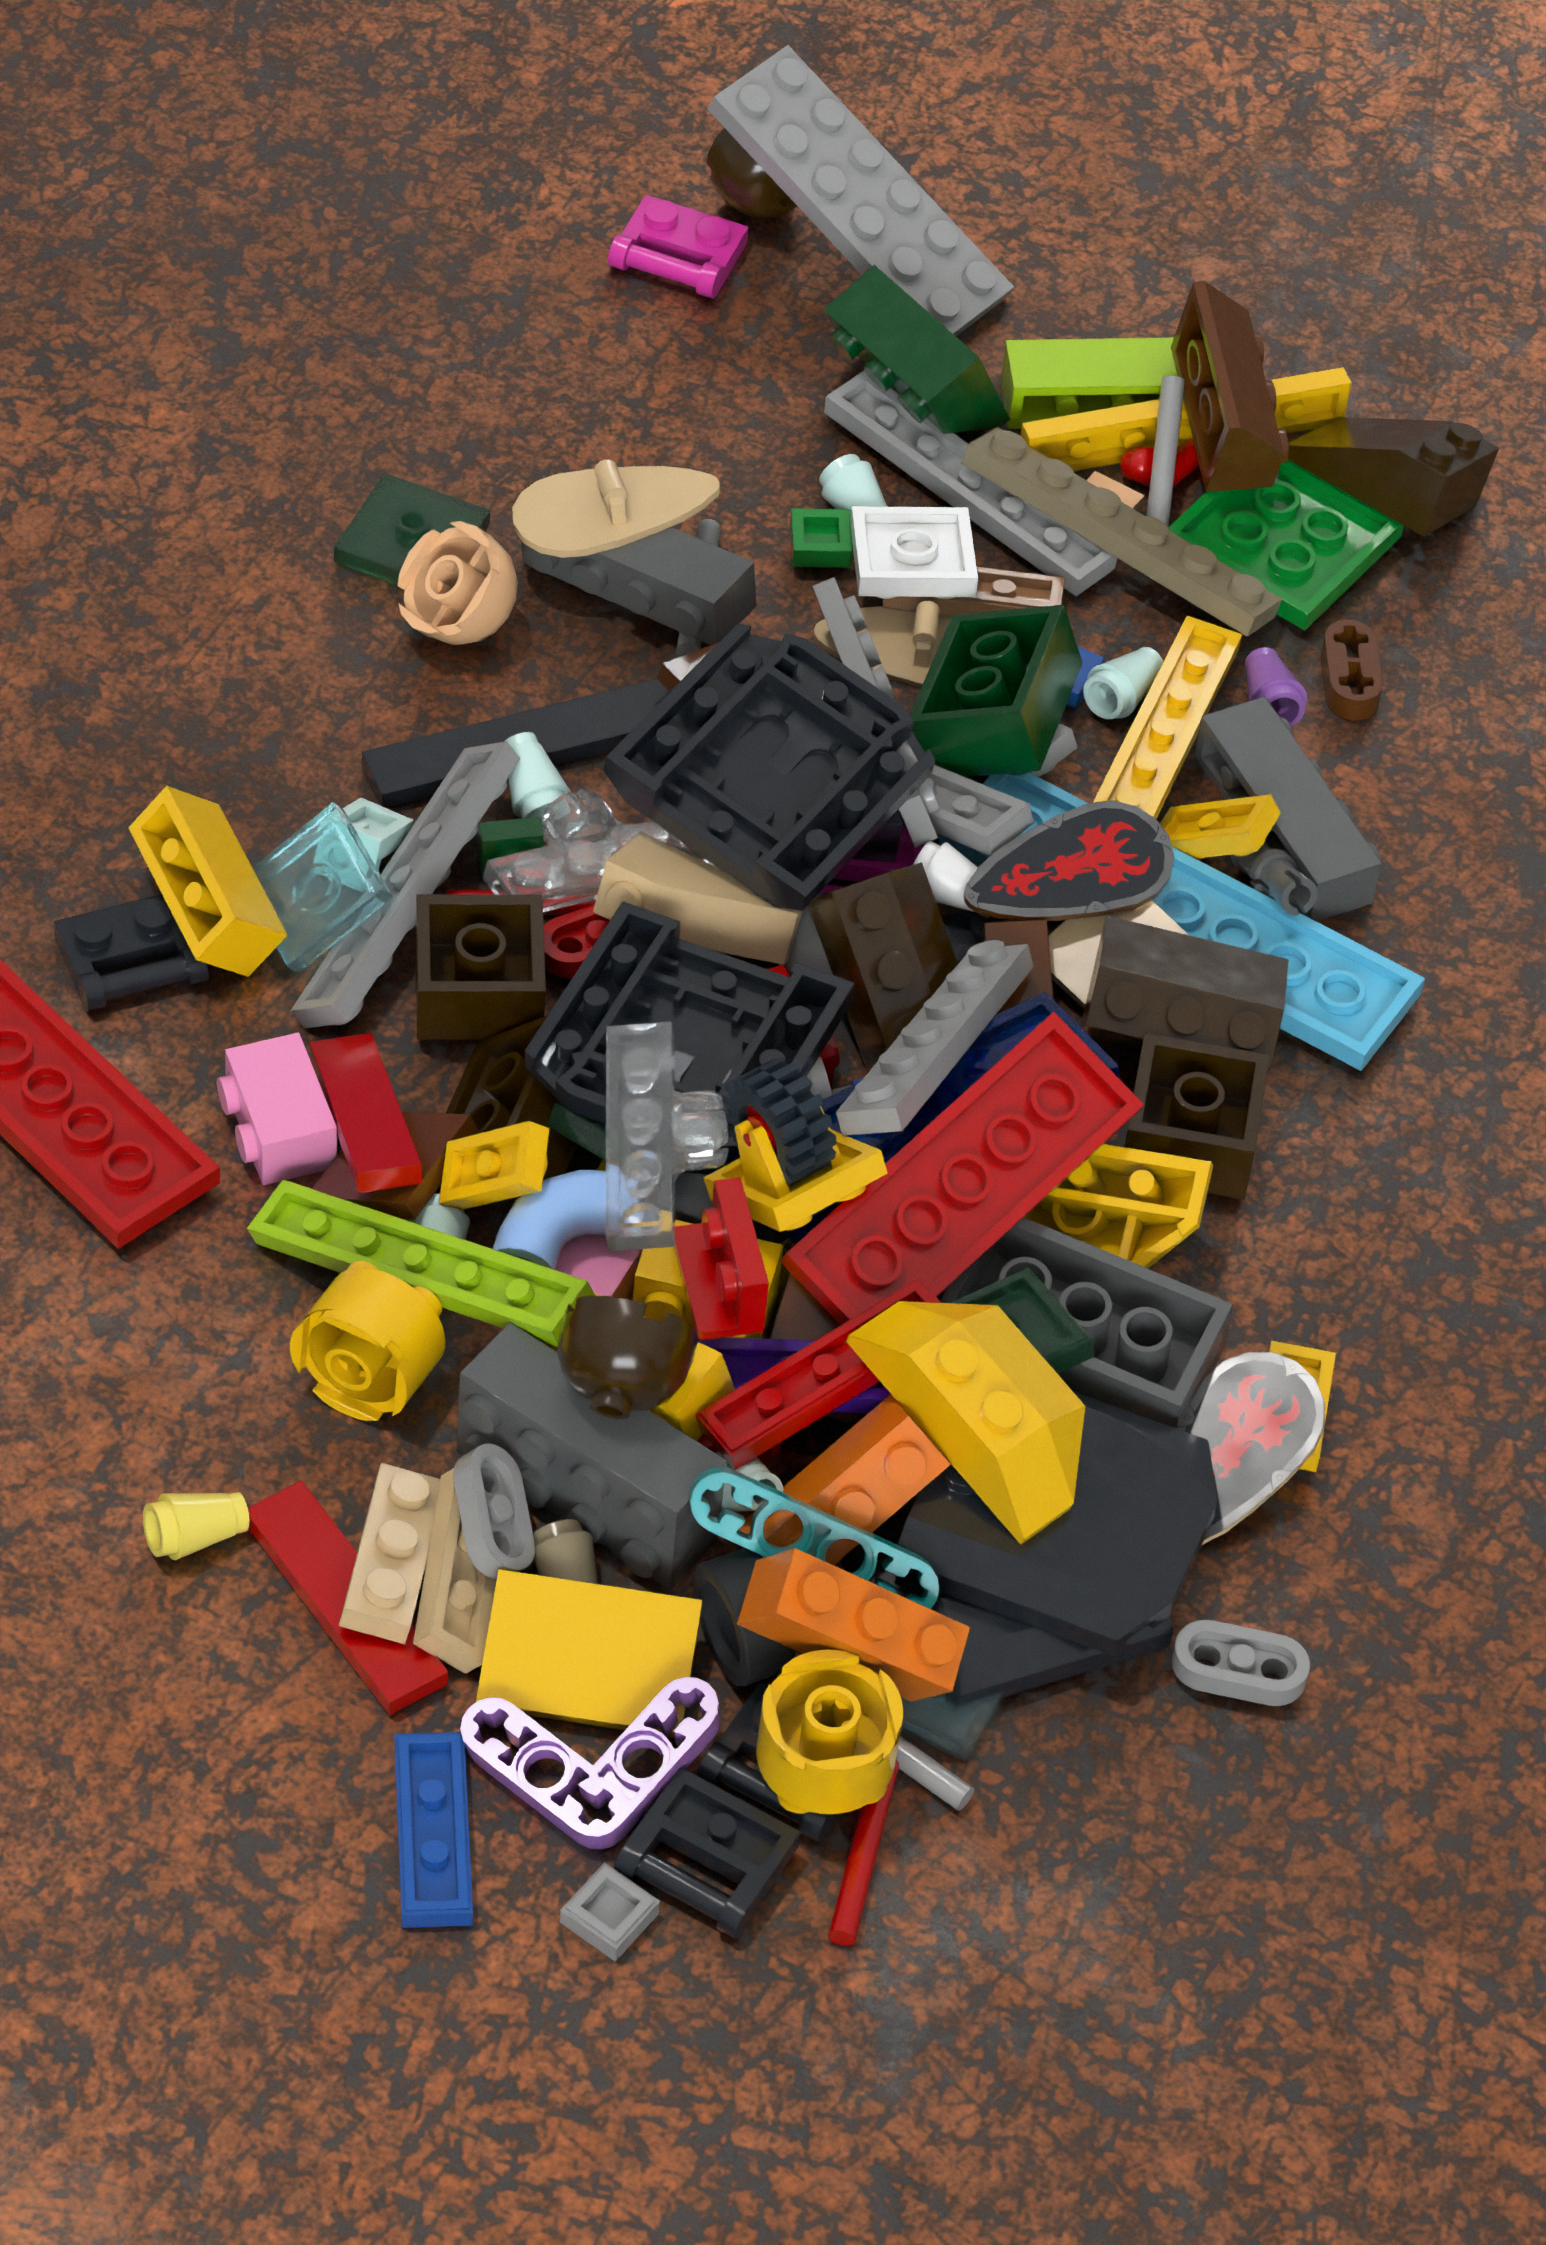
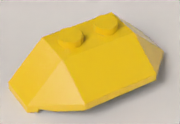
(1129, 1202)
(983, 1404)

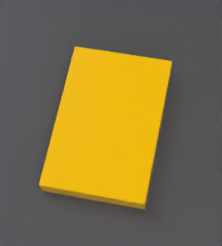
(585, 1648)

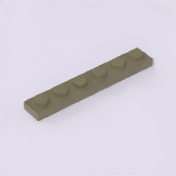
(1122, 531)

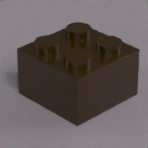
(478, 964)
(1200, 1106)

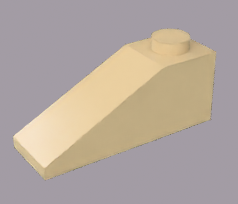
(706, 900)

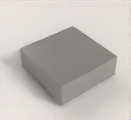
(609, 1911)

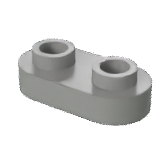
(493, 1510)
(1240, 1662)

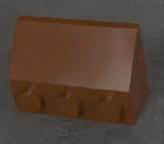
(1227, 393)

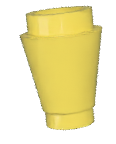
(193, 1521)

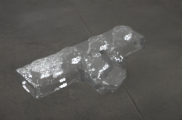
(575, 853)
(652, 1135)

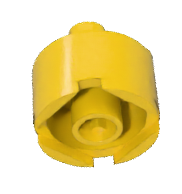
(369, 1342)
(829, 1733)

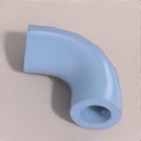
(550, 1218)

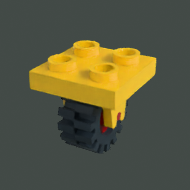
(787, 1150)

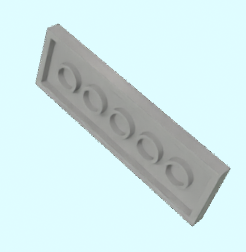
(857, 190)

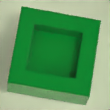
(820, 538)

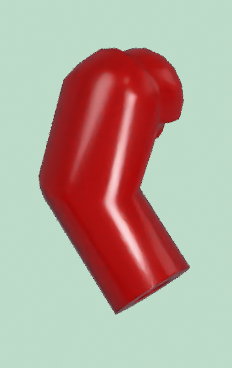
(1137, 463)

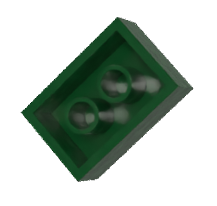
(997, 690)

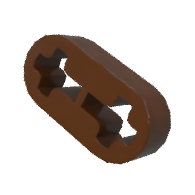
(1340, 669)

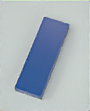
(433, 1830)

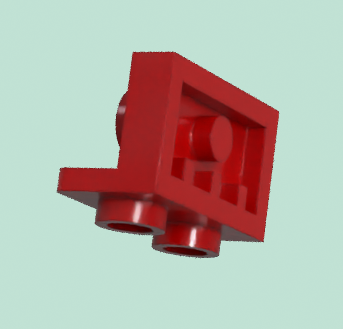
(723, 1266)

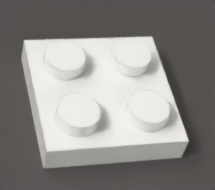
(913, 552)

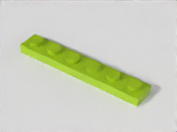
(458, 1272)

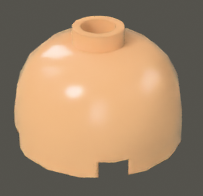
(458, 585)

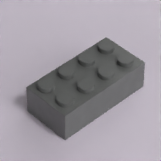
(1146, 1330)
(612, 1475)

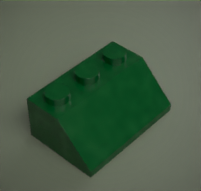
(914, 356)

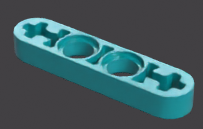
(817, 1534)

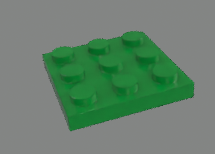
(1293, 537)

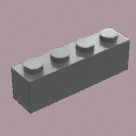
(666, 579)
(1255, 754)

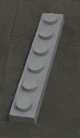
(937, 464)
(860, 655)
(416, 868)
(935, 1039)

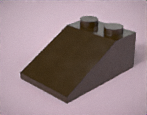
(1401, 467)

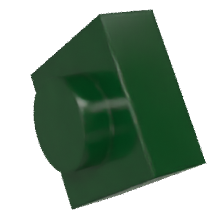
(507, 838)

